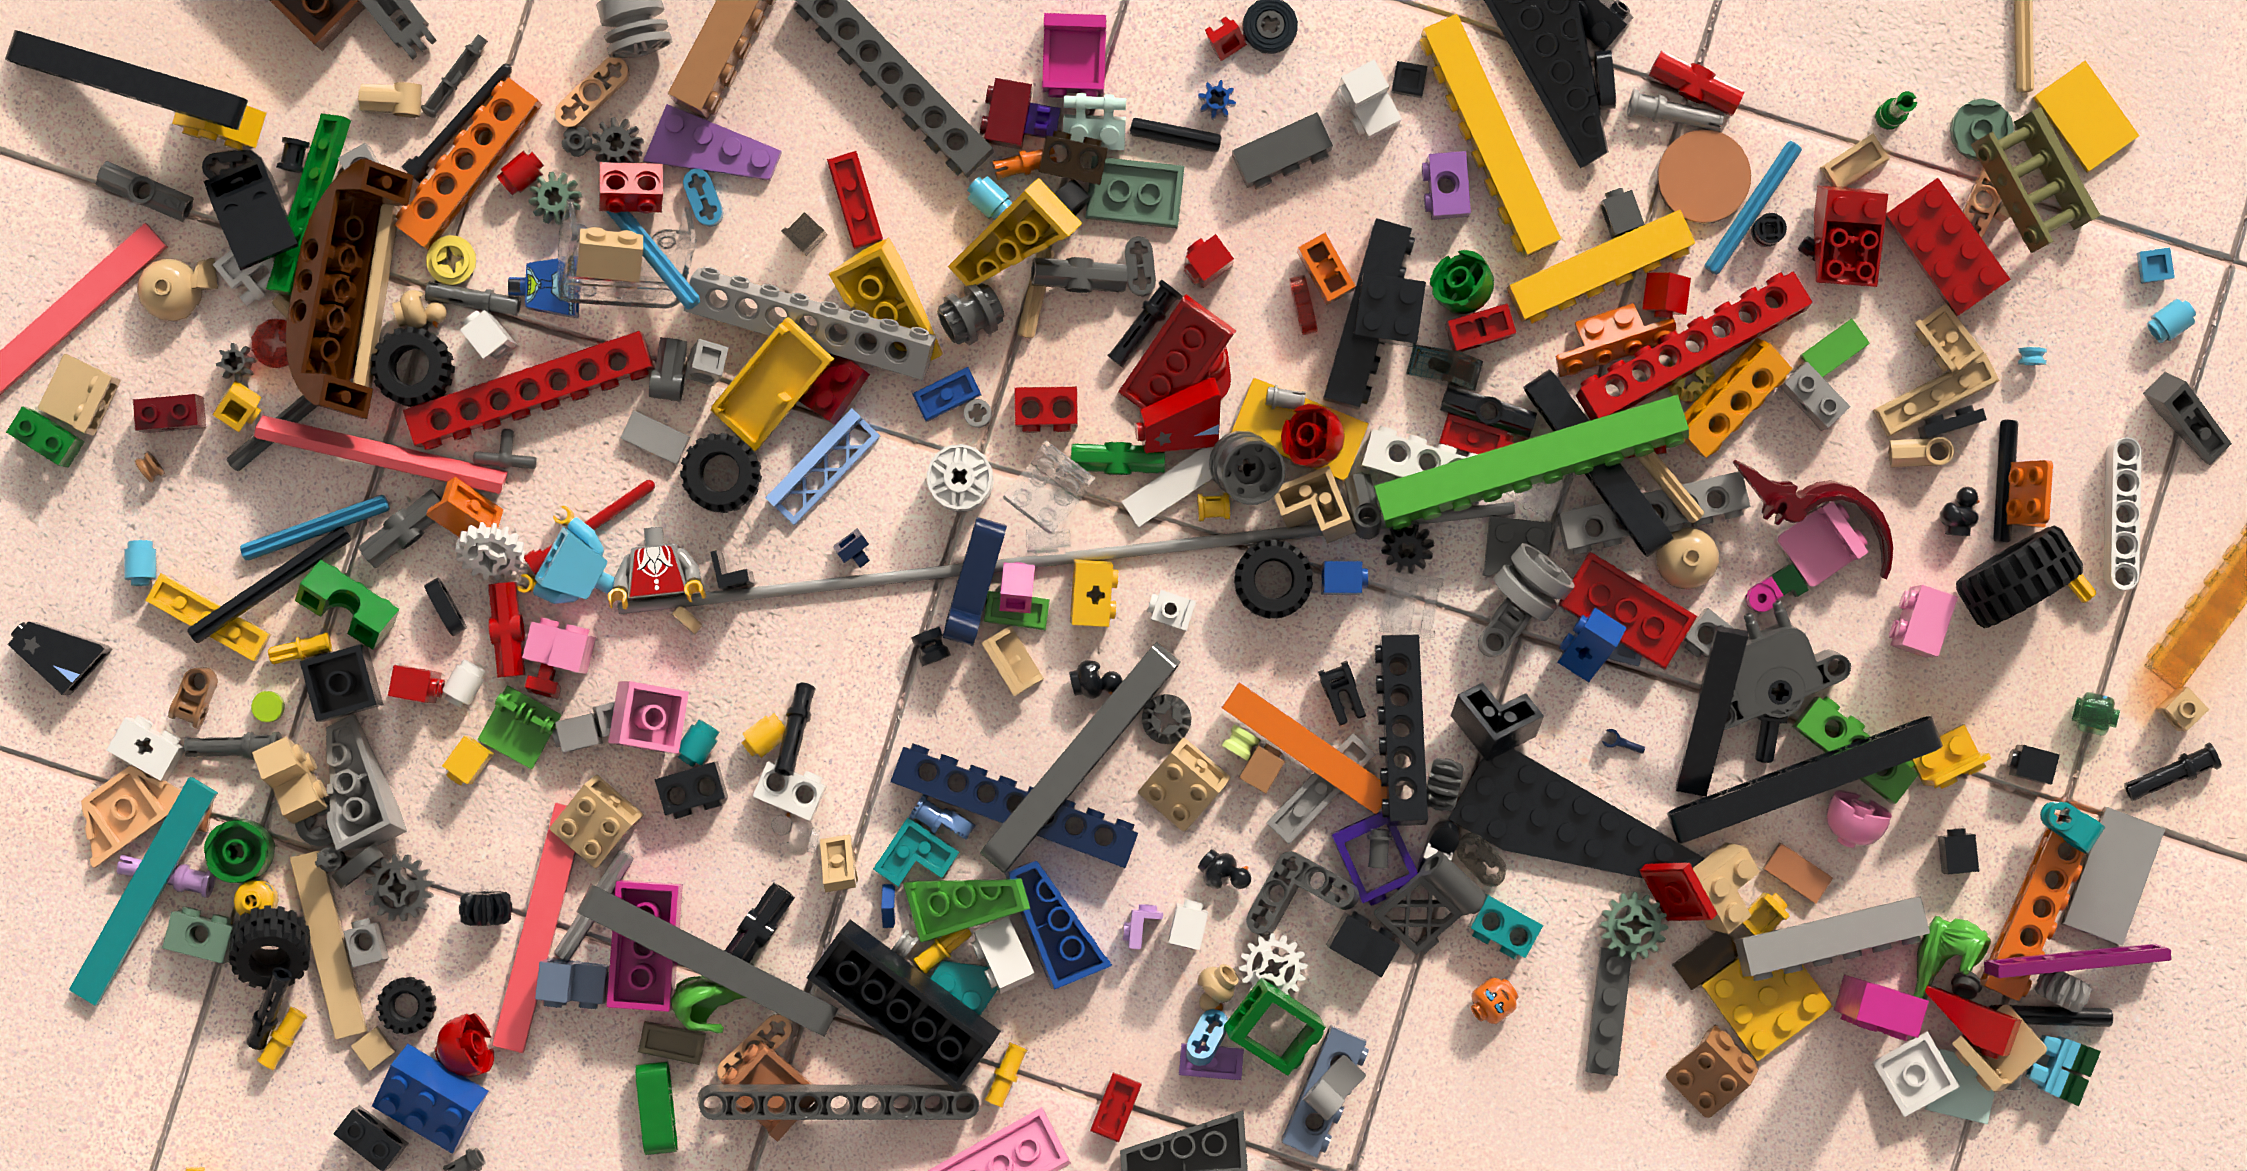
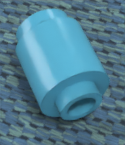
(988, 197)
(2171, 320)
(140, 562)

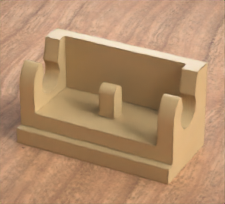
(1012, 660)

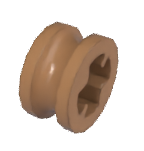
(149, 467)

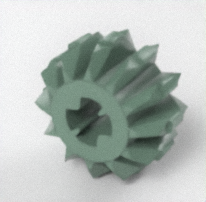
(546, 206)

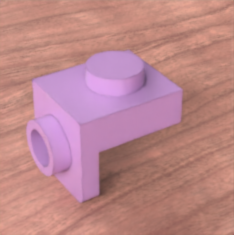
(1134, 929)

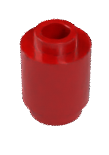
(520, 172)

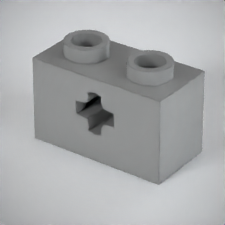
(1814, 396)

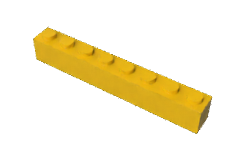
(1490, 136)

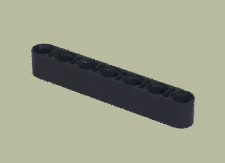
(1610, 482)

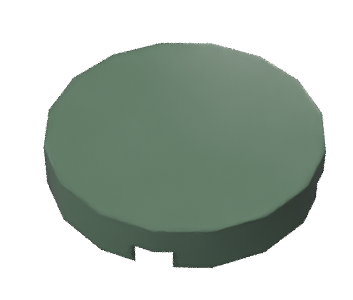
(1977, 120)

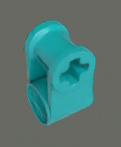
(2075, 828)

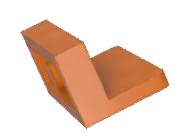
(464, 507)

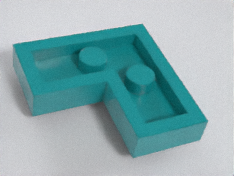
(911, 845)

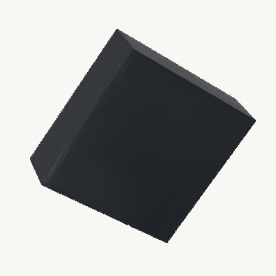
(1409, 79)

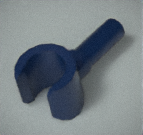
(1622, 742)

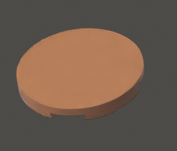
(1704, 176)

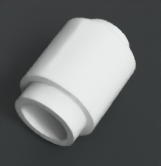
(463, 683)

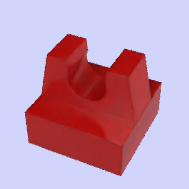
(1226, 39)
(544, 683)

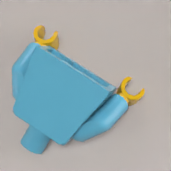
(572, 565)

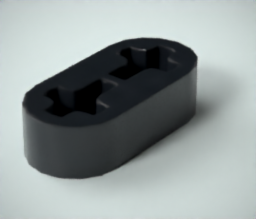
(1605, 79)
(226, 158)
(445, 606)

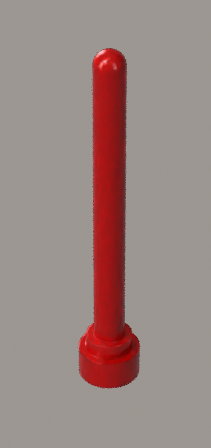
(536, 558)

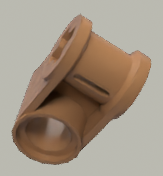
(192, 698)

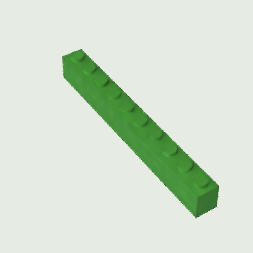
(1532, 462)

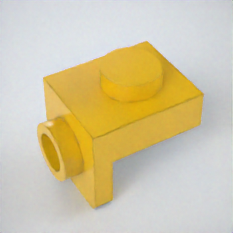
(1766, 913)

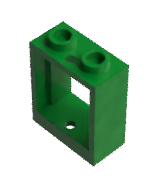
(1251, 1011)

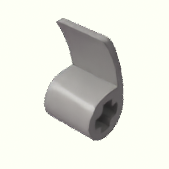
(1333, 1087)

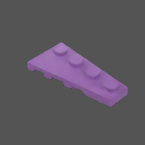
(699, 144)

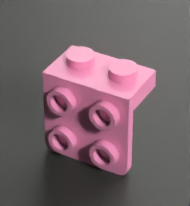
(1822, 543)

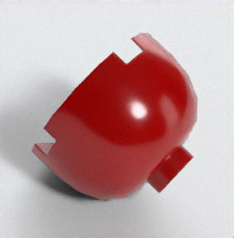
(1312, 436)
(463, 1046)

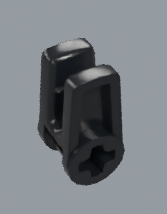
(1333, 689)

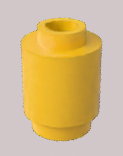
(764, 735)

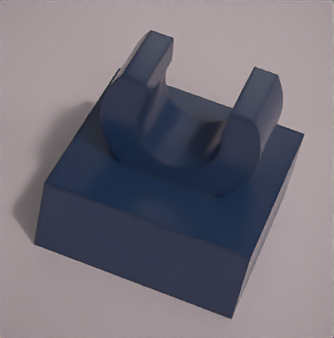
(852, 547)

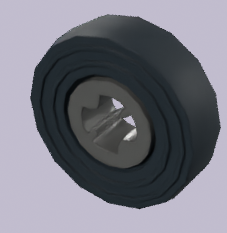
(1266, 40)

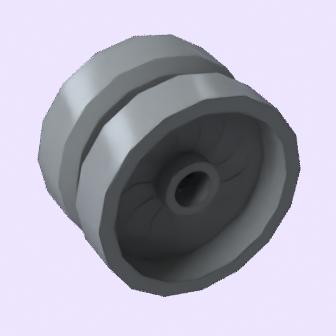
(1534, 582)

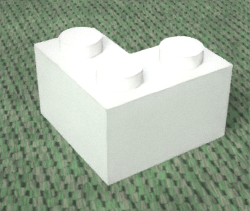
(1367, 97)

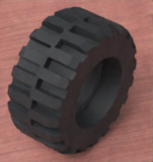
(2019, 577)

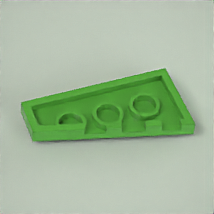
(961, 904)

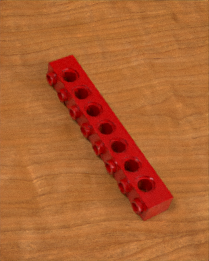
(1784, 289)
(422, 416)

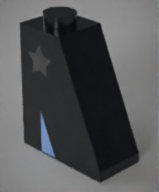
(57, 654)

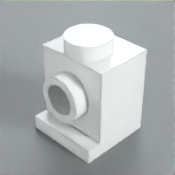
(1178, 620)

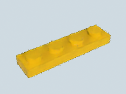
(192, 607)

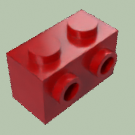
(1207, 260)

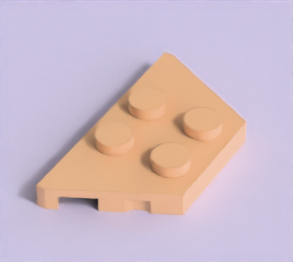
(124, 811)

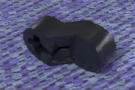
(1442, 837)

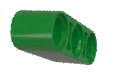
(656, 1108)

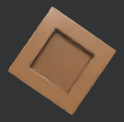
(1262, 767)

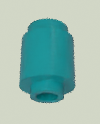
(697, 743)

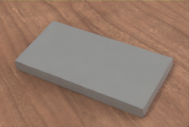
(2113, 876)

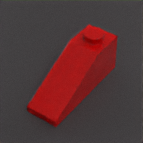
(1980, 1024)

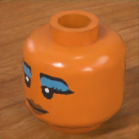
(1494, 1000)

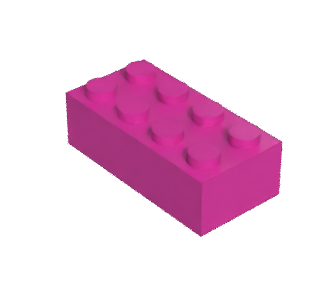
(637, 974)
(1880, 1008)

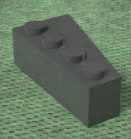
(1204, 1147)

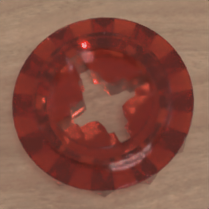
(263, 351)

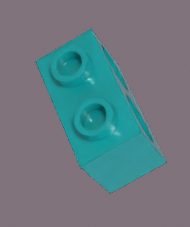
(1508, 920)

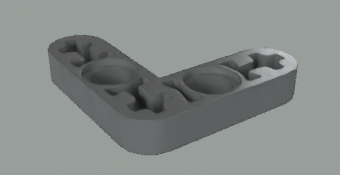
(1298, 878)

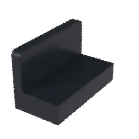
(733, 579)

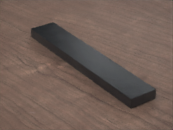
(1711, 710)

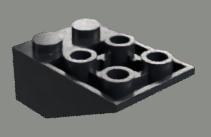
(251, 213)

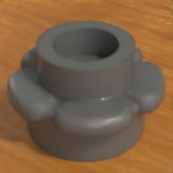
(576, 149)
(1966, 985)

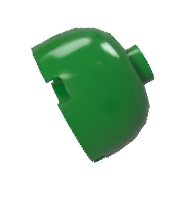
(1462, 282)

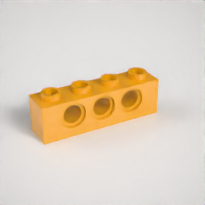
(1736, 379)

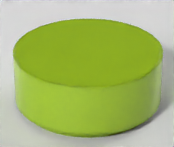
(268, 706)

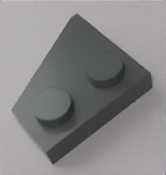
(1507, 535)

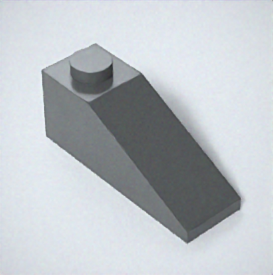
(2187, 416)

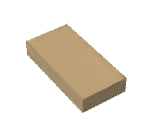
(1855, 162)

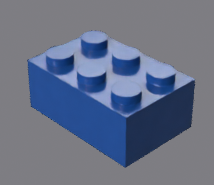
(429, 1098)

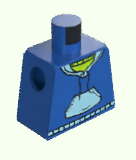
(542, 290)

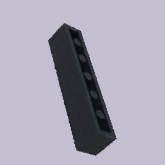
(1358, 357)

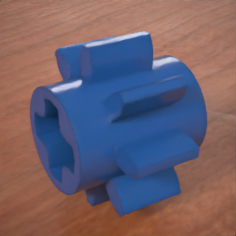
(1218, 91)

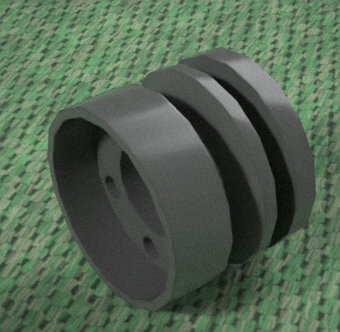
(1260, 476)

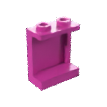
(1074, 54)

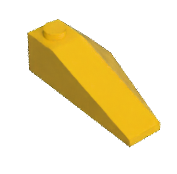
(881, 286)

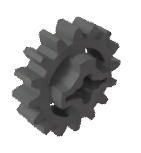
(400, 900)

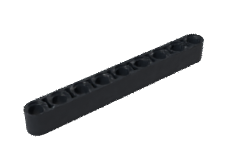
(126, 80)
(1805, 779)

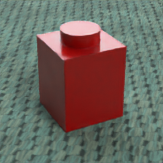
(1666, 294)

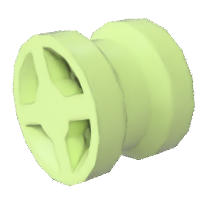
(1241, 742)

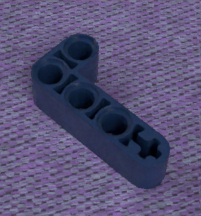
(974, 581)

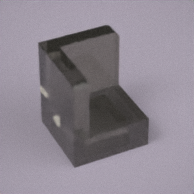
(804, 234)

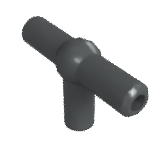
(504, 458)

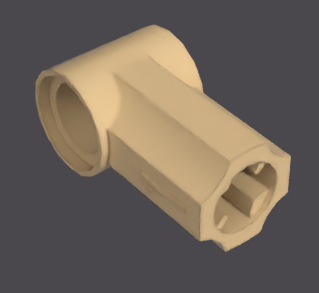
(401, 99)
(1917, 452)

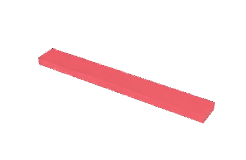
(78, 304)
(379, 454)
(535, 940)

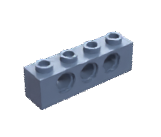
(1297, 1133)

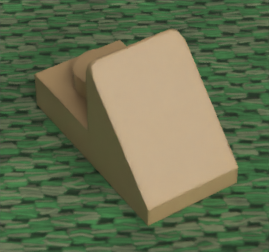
(838, 863)

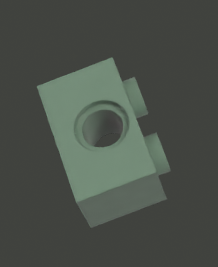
(181, 935)

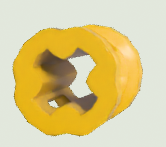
(1213, 506)

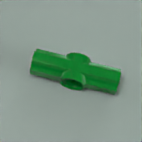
(1117, 458)

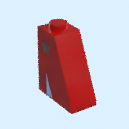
(1182, 420)

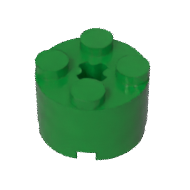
(221, 851)

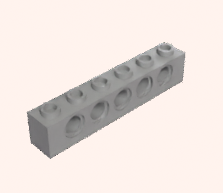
(1729, 486)

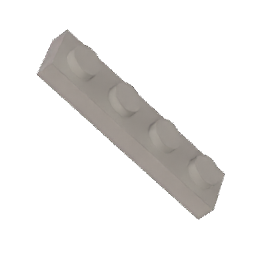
(1314, 794)

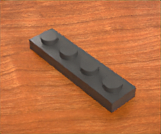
(1608, 1013)

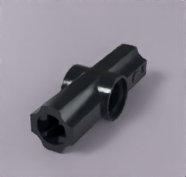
(1508, 416)
(760, 923)

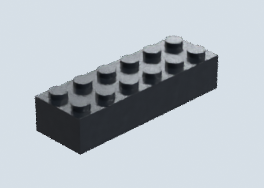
(903, 1004)

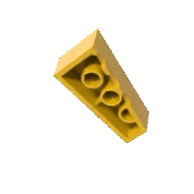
(1018, 232)

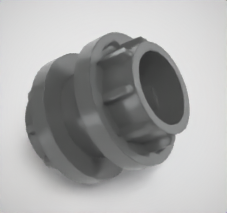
(971, 313)

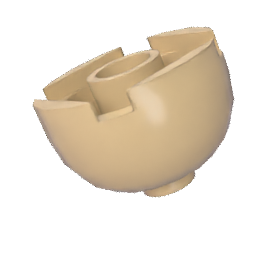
(167, 291)
(1688, 559)

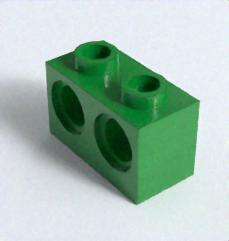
(45, 437)

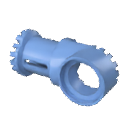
(934, 817)

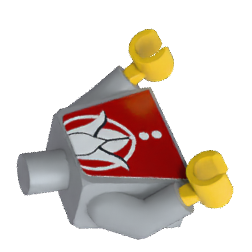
(656, 571)

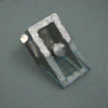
(1445, 367)

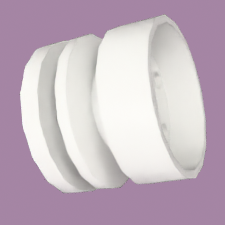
(958, 496)

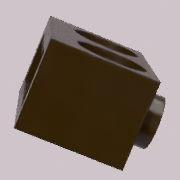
(1071, 166)

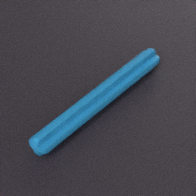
(1753, 207)
(659, 261)
(314, 527)

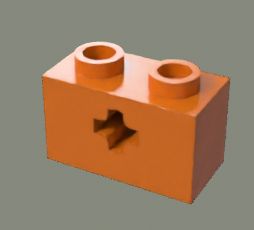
(1326, 268)

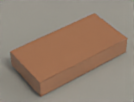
(1797, 873)

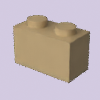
(609, 254)

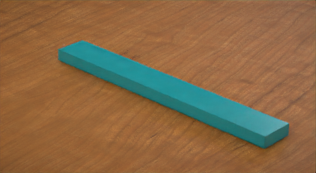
(143, 891)

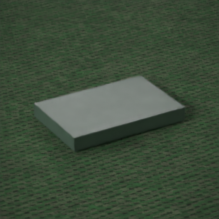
(1137, 193)

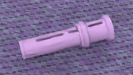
(181, 879)

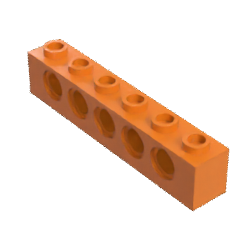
(485, 158)
(2022, 915)

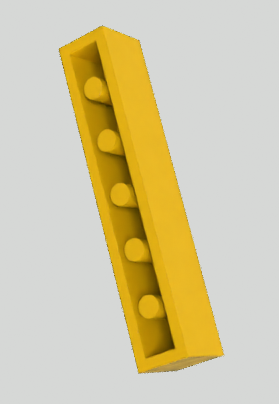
(1601, 265)

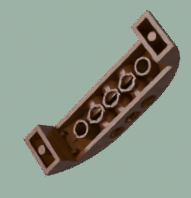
(334, 284)

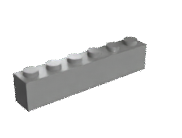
(1831, 937)

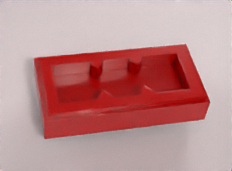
(1116, 1107)

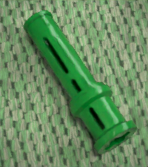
(1895, 110)

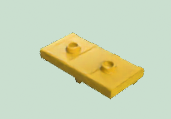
(771, 383)

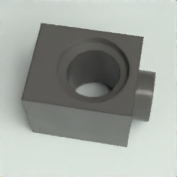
(1621, 212)

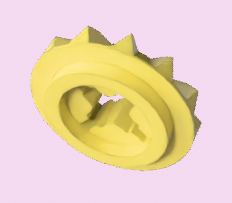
(439, 252)
(1694, 389)

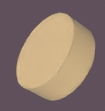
(687, 619)

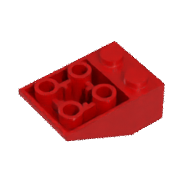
(1849, 235)

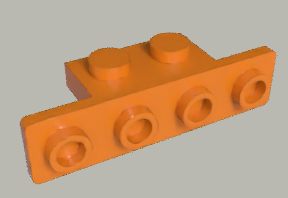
(1611, 337)

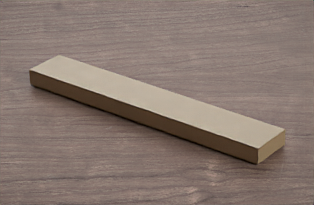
(376, 294)
(328, 946)

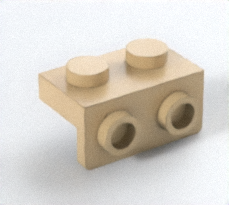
(1948, 339)

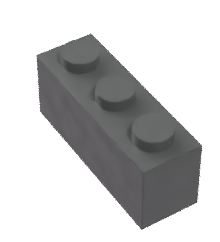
(1282, 151)

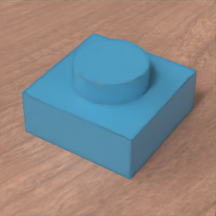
(2155, 265)

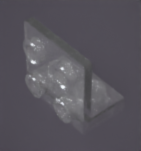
(1049, 488)

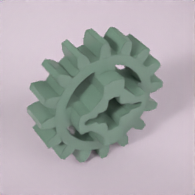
(1633, 911)

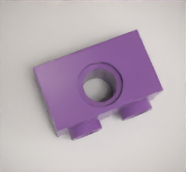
(1452, 167)

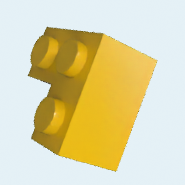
(236, 139)

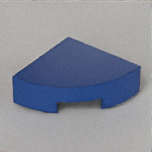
(887, 906)

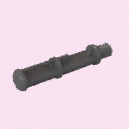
(454, 76)

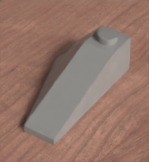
(360, 796)

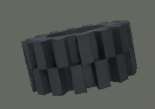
(387, 1005)

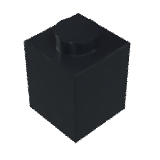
(2033, 764)
(1958, 852)

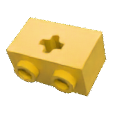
(1085, 576)

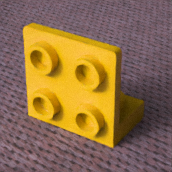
(1954, 758)

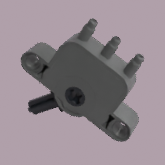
(1781, 658)

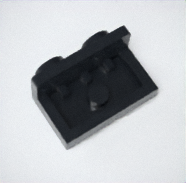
(1604, 20)

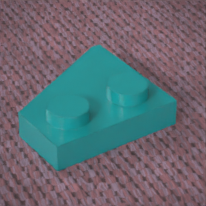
(965, 983)

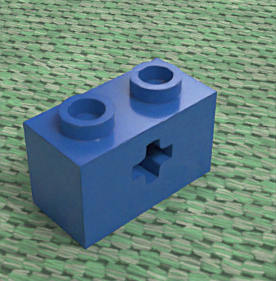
(1343, 578)
(1591, 644)

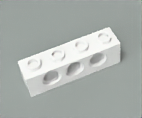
(1380, 441)

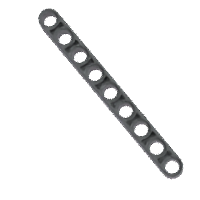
(1080, 757)
(707, 960)
(824, 1095)

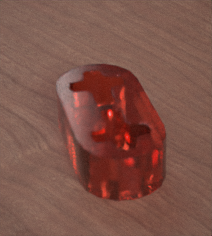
(1303, 305)

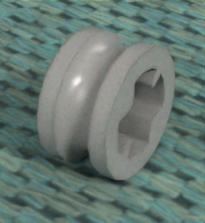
(970, 408)
(904, 944)

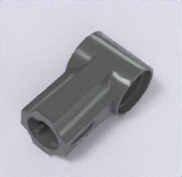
(668, 377)
(1363, 504)

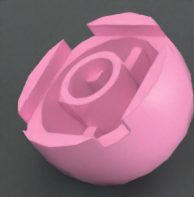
(1856, 820)

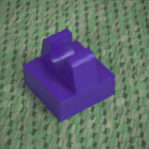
(1042, 120)

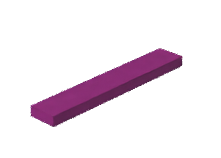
(2077, 960)

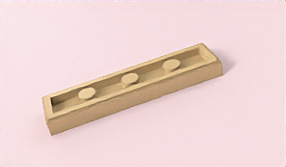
(1935, 396)

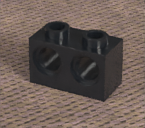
(690, 782)
(371, 1138)

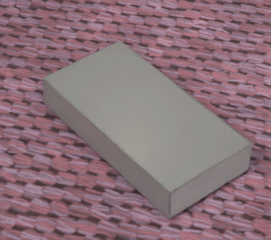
(655, 437)

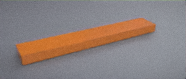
(1306, 747)

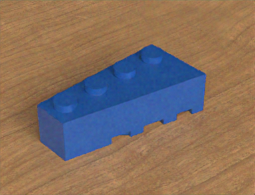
(1056, 932)

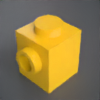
(238, 406)
(467, 761)

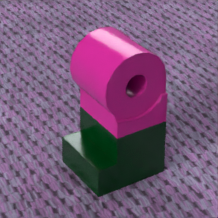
(1765, 593)

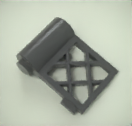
(1450, 888)

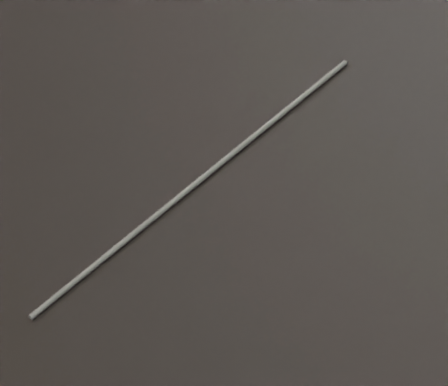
(1039, 561)

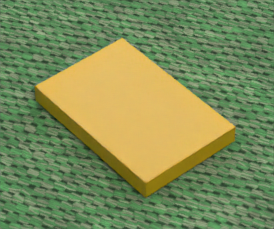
(2086, 116)

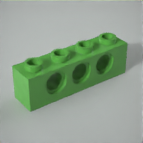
(1812, 726)

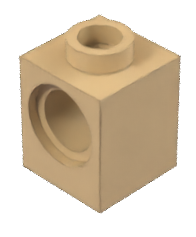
(2182, 709)

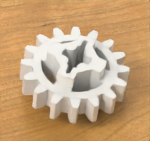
(490, 551)
(1267, 954)

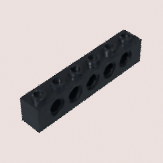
(1404, 650)

